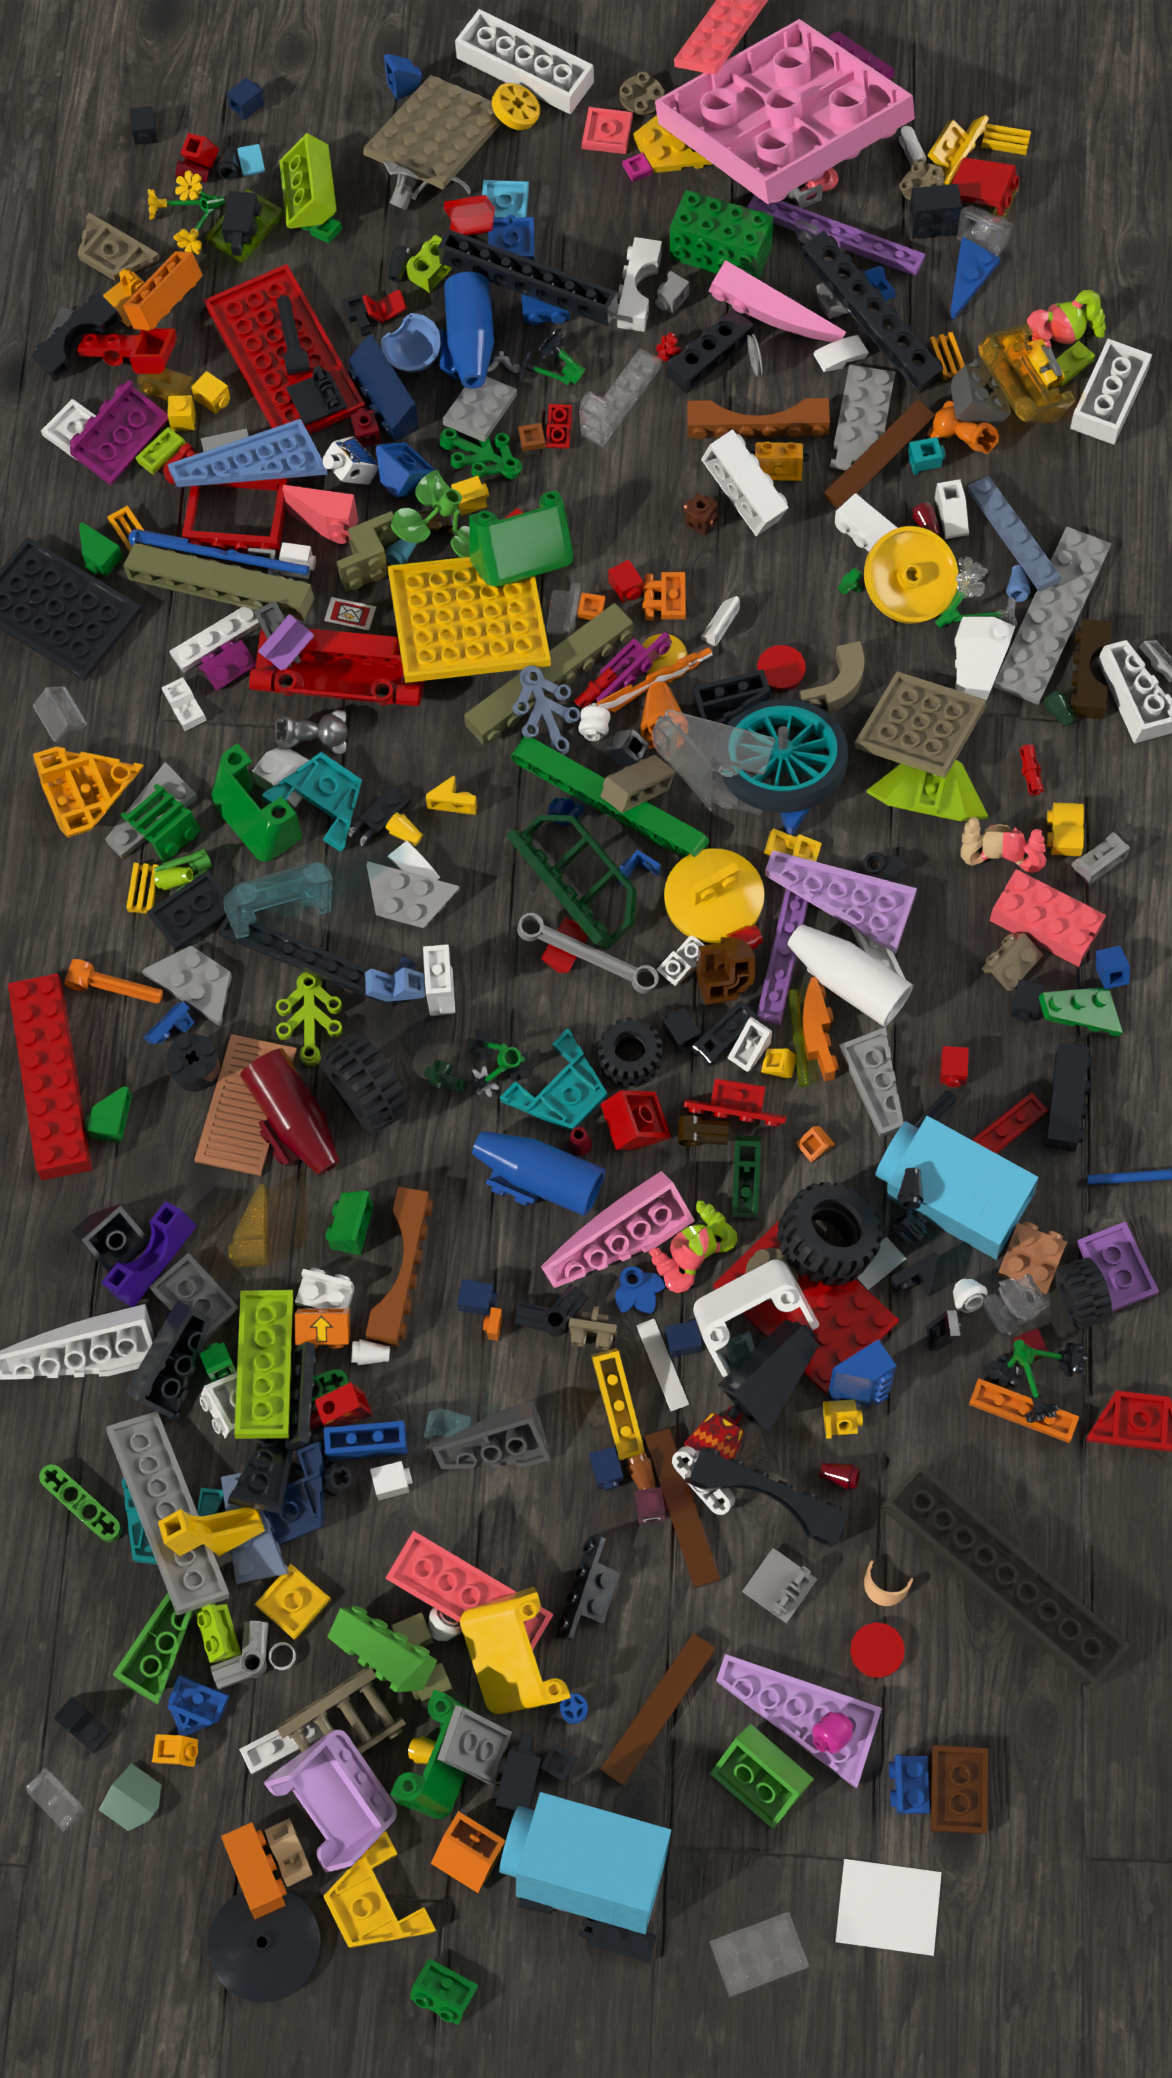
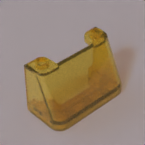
(1008, 363)

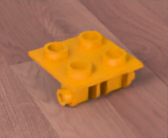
(122, 292)

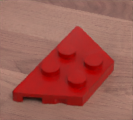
(1135, 1422)

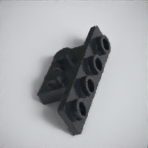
(590, 1591)

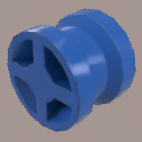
(573, 1705)

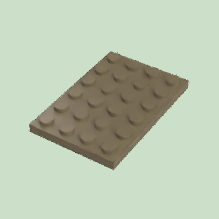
(435, 131)

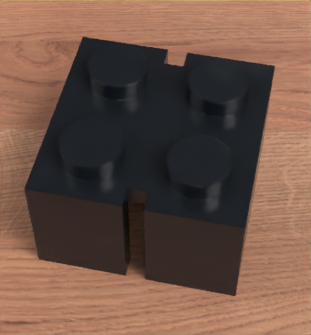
(935, 211)

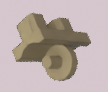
(581, 1328)

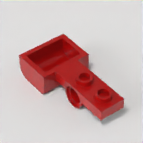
(147, 351)

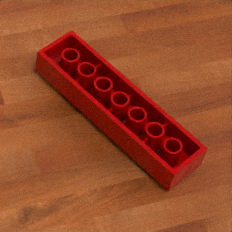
(49, 1077)

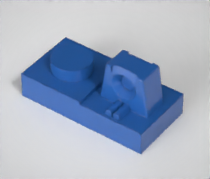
(175, 1017)

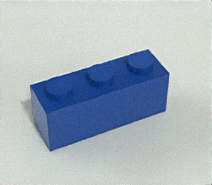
(365, 1441)

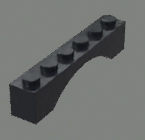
(818, 1520)

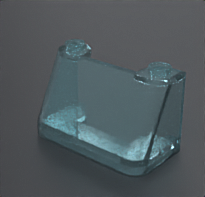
(307, 882)

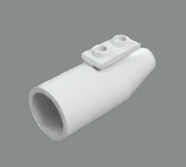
(851, 973)

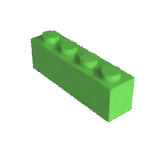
(382, 1649)
(154, 1652)

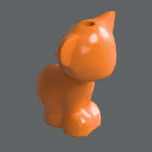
(978, 437)

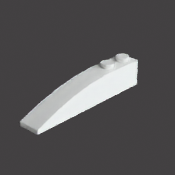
(90, 1346)

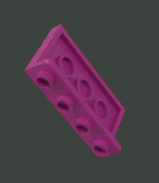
(118, 433)

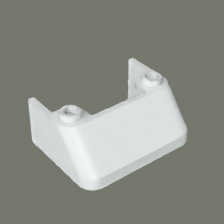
(767, 1281)

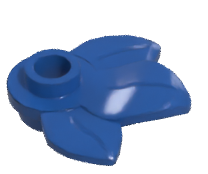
(641, 1293)

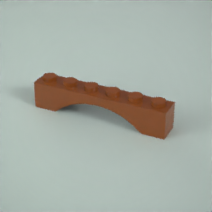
(806, 418)
(387, 1318)

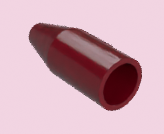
(294, 1118)

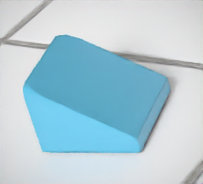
(251, 160)

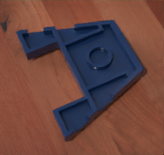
(303, 1500)

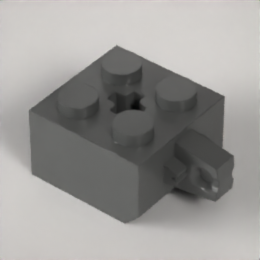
(978, 396)

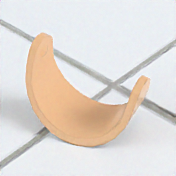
(883, 1597)

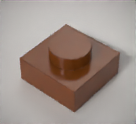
(531, 437)

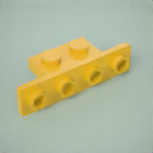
(954, 145)

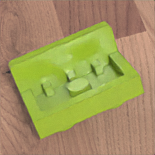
(217, 1632)

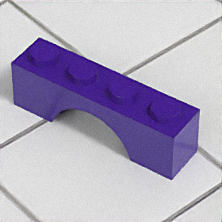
(168, 1233)

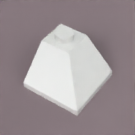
(276, 766)

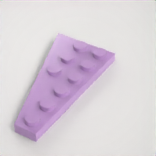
(859, 900)
(797, 1705)

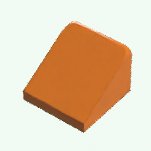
(815, 1143)

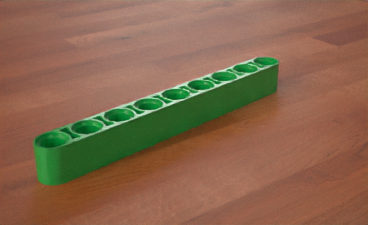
(588, 788)

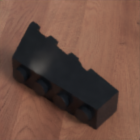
(170, 1361)

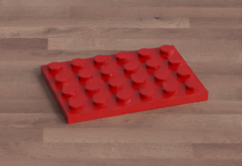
(846, 1314)

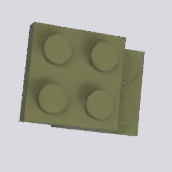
(368, 552)

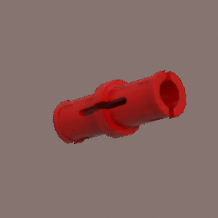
(596, 688)
(1031, 770)

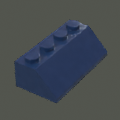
(383, 390)

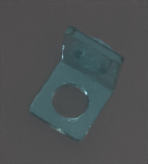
(446, 1423)

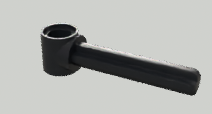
(295, 356)

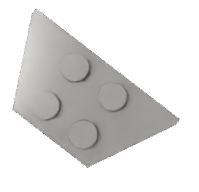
(407, 895)
(194, 981)

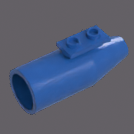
(469, 324)
(538, 1170)

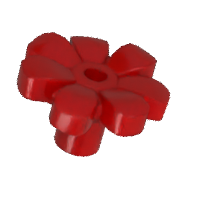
(667, 347)

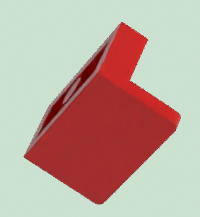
(470, 214)

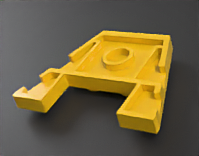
(665, 150)
(362, 1906)

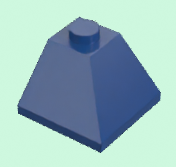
(401, 468)

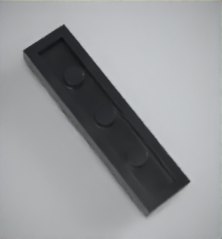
(300, 1395)

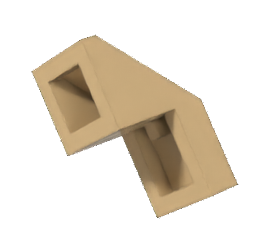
(288, 1852)

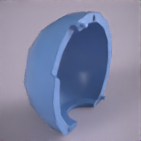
(413, 344)

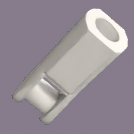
(911, 146)

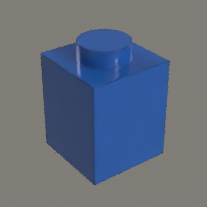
(1112, 967)

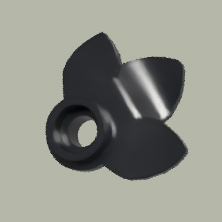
(888, 868)

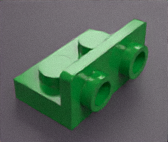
(443, 1991)

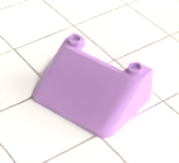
(338, 1796)

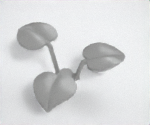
(403, 192)

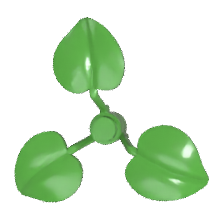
(445, 500)

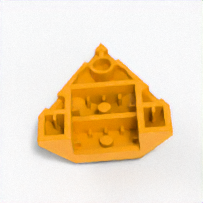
(81, 786)

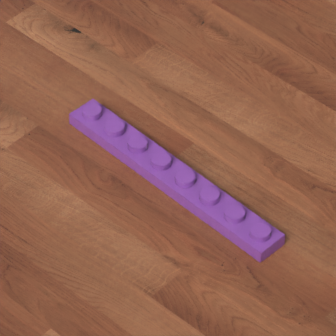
(847, 237)

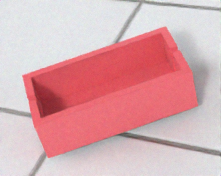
(1047, 917)

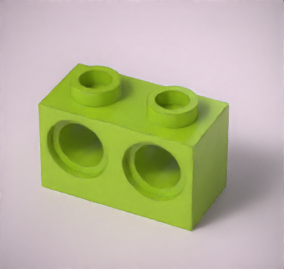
(429, 261)

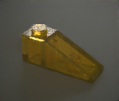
(251, 1235)

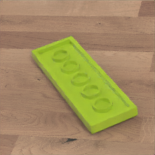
(264, 1364)

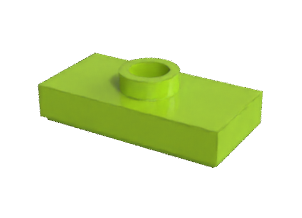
(160, 451)

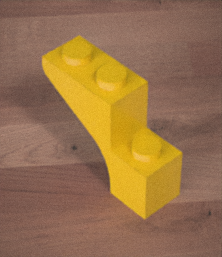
(216, 1531)

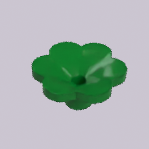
(850, 582)

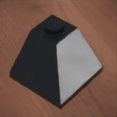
(111, 1236)

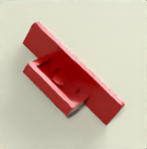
(736, 1099)

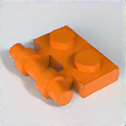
(672, 596)

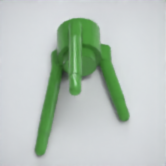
(196, 861)

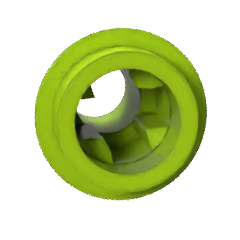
(173, 877)

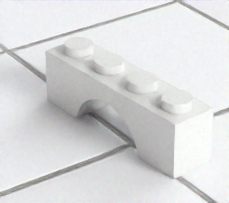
(643, 261)

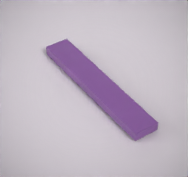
(781, 960)

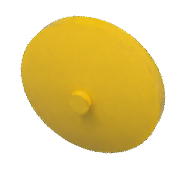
(911, 575)

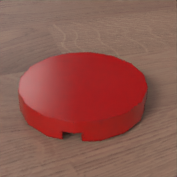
(782, 667)
(877, 1650)

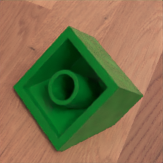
(350, 1222)

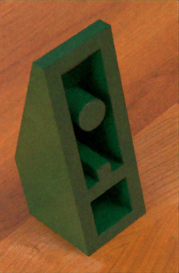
(746, 1176)

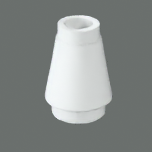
(369, 1352)

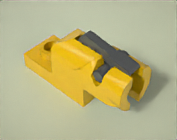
(1045, 363)

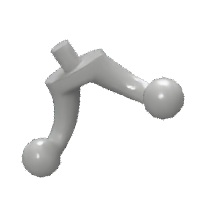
(505, 360)

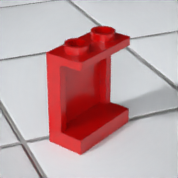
(986, 183)

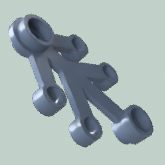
(544, 707)

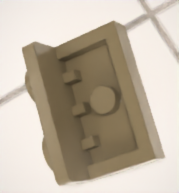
(1012, 960)

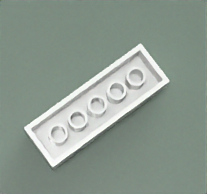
(524, 60)

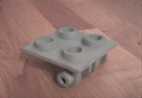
(779, 1585)

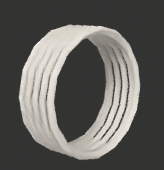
(294, 1656)

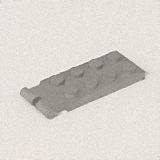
(862, 413)

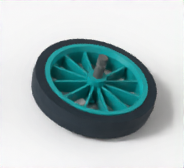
(791, 755)

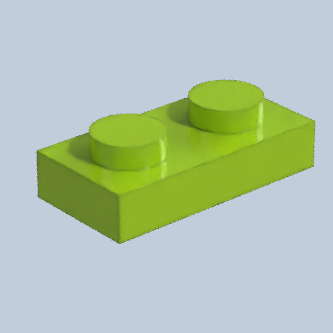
(1074, 361)

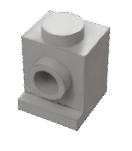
(672, 293)

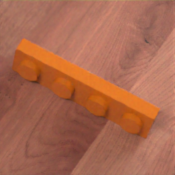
(1014, 1406)

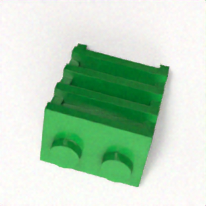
(171, 830)

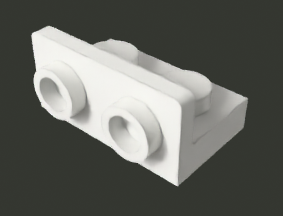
(324, 1290)

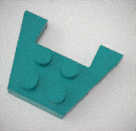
(327, 788)
(568, 1096)
(208, 1504)

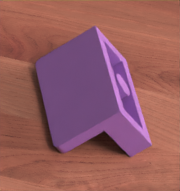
(286, 643)

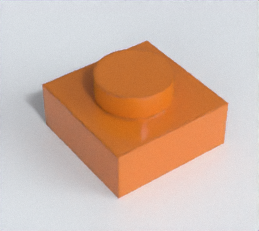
(590, 606)
(493, 1323)

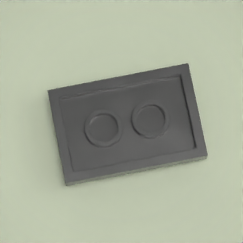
(197, 1289)

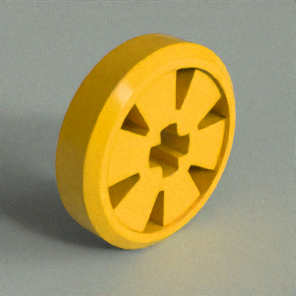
(523, 112)

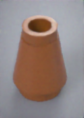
(641, 1471)

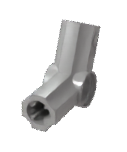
(253, 1646)

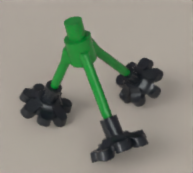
(1006, 1373)

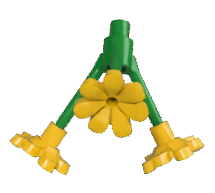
(189, 188)

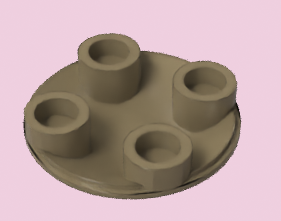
(640, 93)
(921, 176)

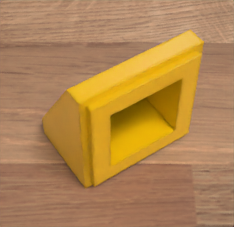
(779, 1063)

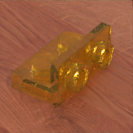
(165, 384)

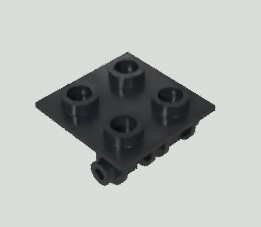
(316, 396)

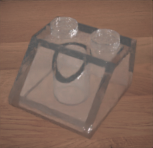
(984, 229)

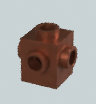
(701, 513)

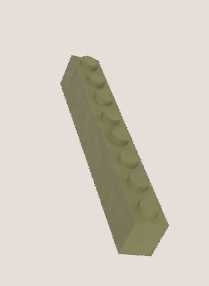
(217, 580)
(568, 660)

